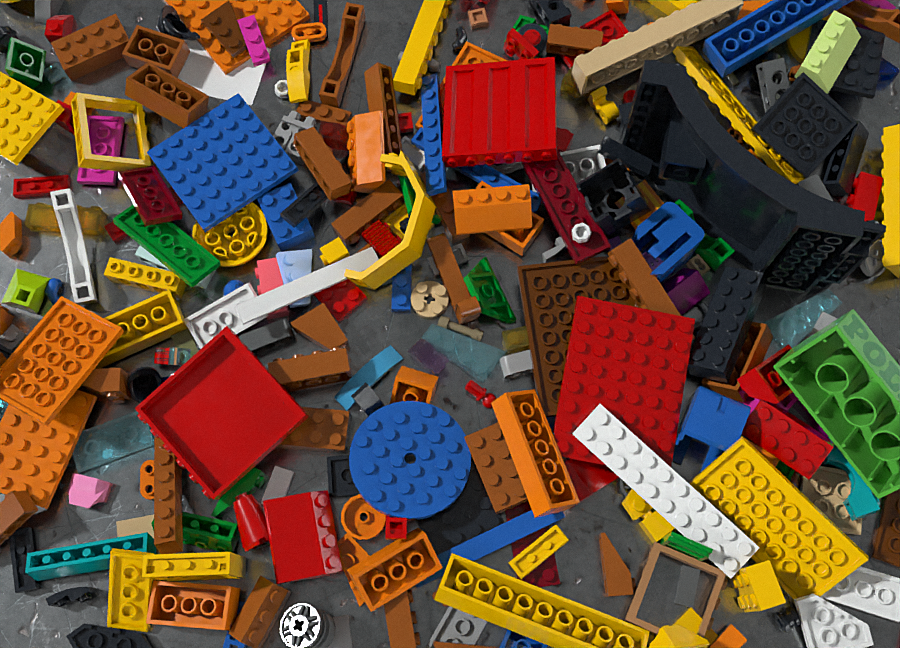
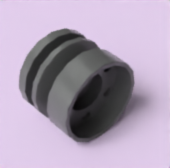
(307, 627)

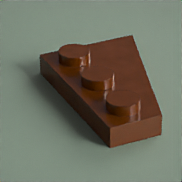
(225, 29)

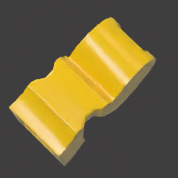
(607, 109)

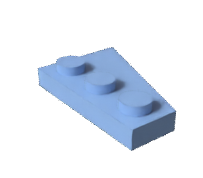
(294, 266)

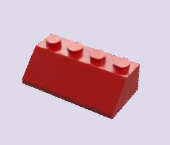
(764, 381)

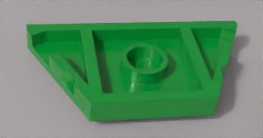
(490, 296)

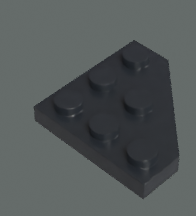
(105, 637)

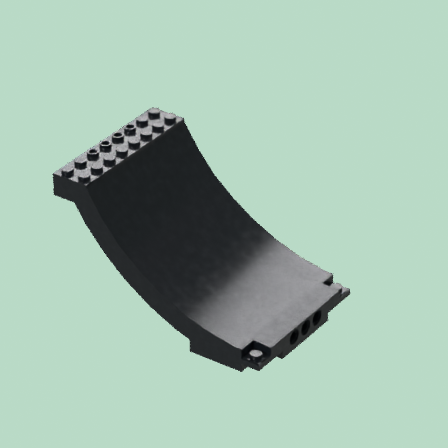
(735, 197)

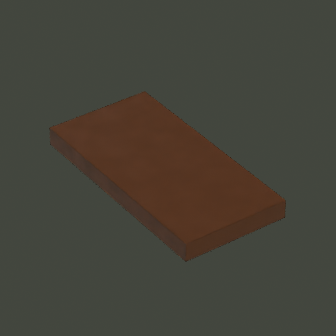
(886, 539)

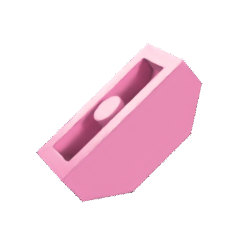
(87, 491)

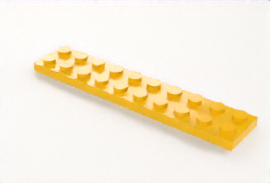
(732, 109)

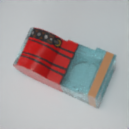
(171, 356)

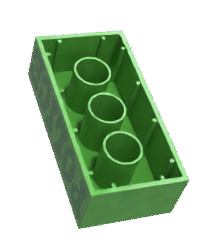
(853, 395)

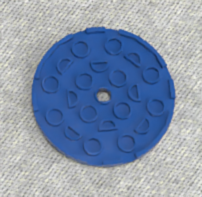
(406, 488)

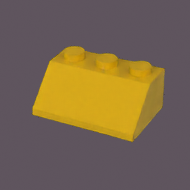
(677, 637)

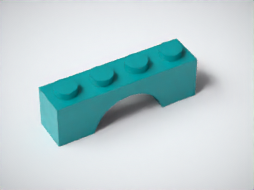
(860, 500)

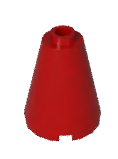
(250, 521)

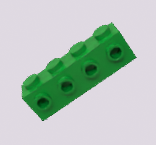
(209, 532)

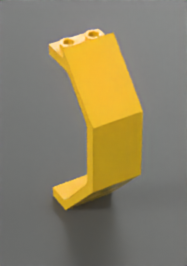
(416, 231)

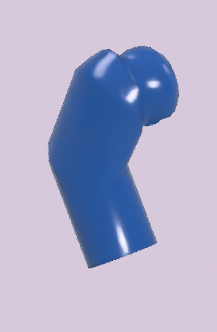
(52, 289)

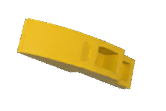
(297, 71)

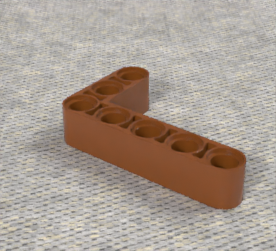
(464, 305)

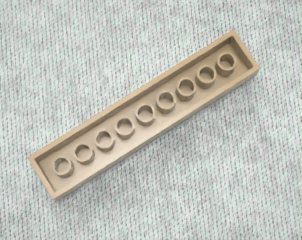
(652, 42)

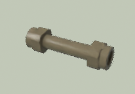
(475, 334)

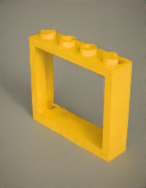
(101, 162)
(194, 566)

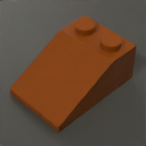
(109, 384)

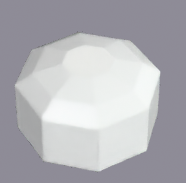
(281, 89)
(581, 233)

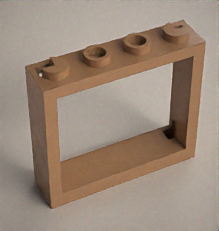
(713, 602)

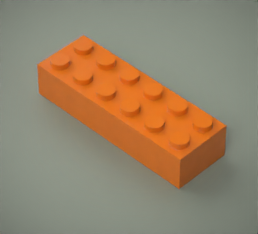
(535, 452)

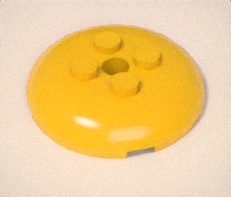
(246, 242)

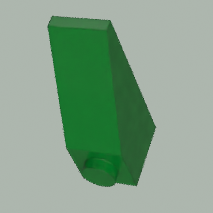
(249, 484)

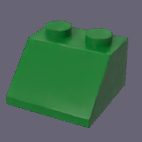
(25, 63)

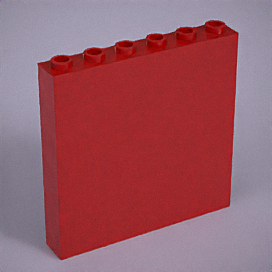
(221, 413)

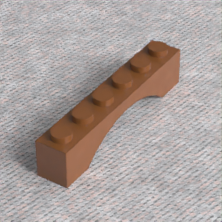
(875, 18)
(336, 78)

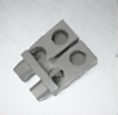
(285, 133)

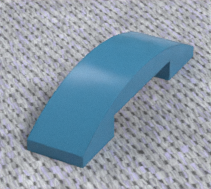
(369, 373)

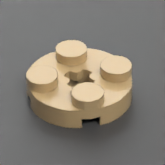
(436, 307)

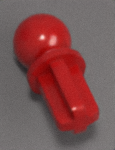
(480, 393)

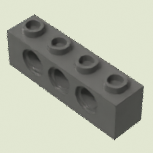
(768, 87)

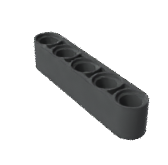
(268, 336)

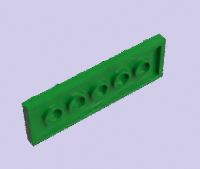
(169, 246)

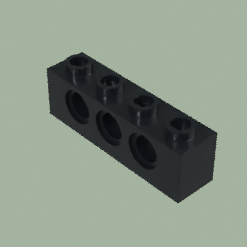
(552, 12)

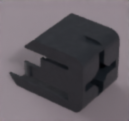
(598, 200)

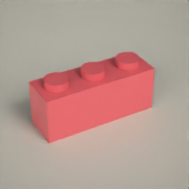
(270, 278)

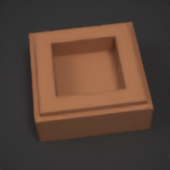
(478, 18)

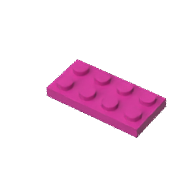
(105, 140)

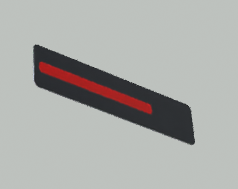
(320, 13)

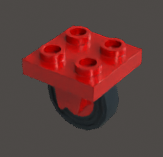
(525, 43)

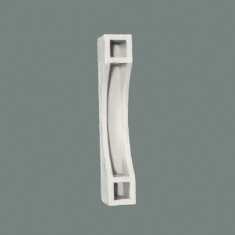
(71, 231)

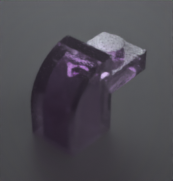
(428, 357)

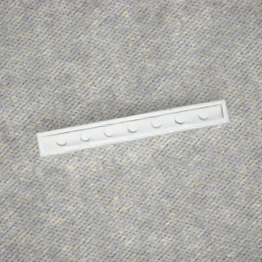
(304, 286)

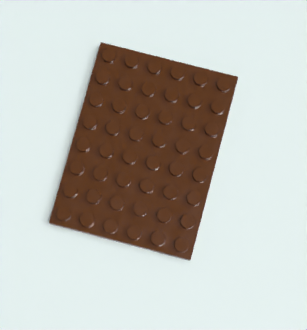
(549, 307)

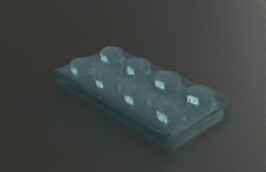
(112, 442)

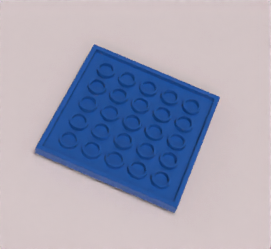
(222, 162)

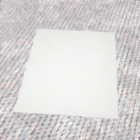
(207, 77)

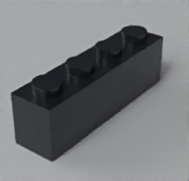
(845, 161)

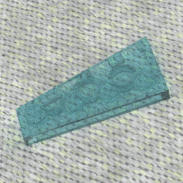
(799, 320)
(468, 354)

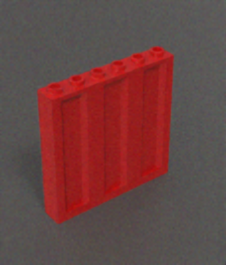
(500, 112)

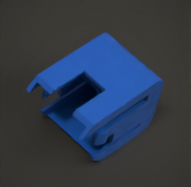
(674, 233)
(712, 421)

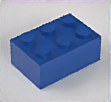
(272, 205)

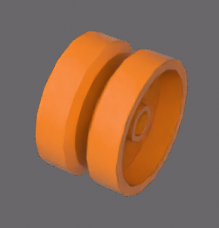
(355, 526)

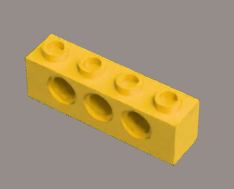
(144, 277)

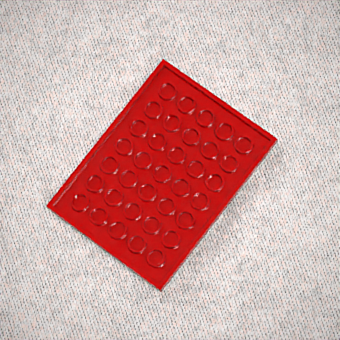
(631, 366)

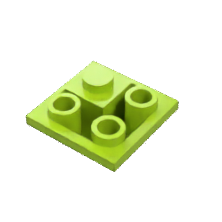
(26, 291)

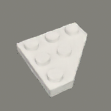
(830, 626)

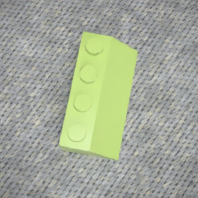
(830, 51)

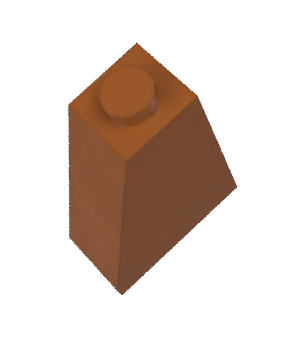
(320, 328)

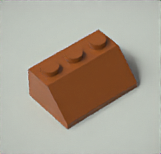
(259, 613)

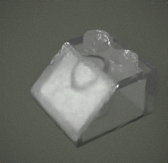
(56, 148)

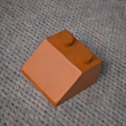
(413, 386)

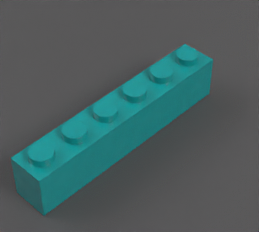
(83, 557)

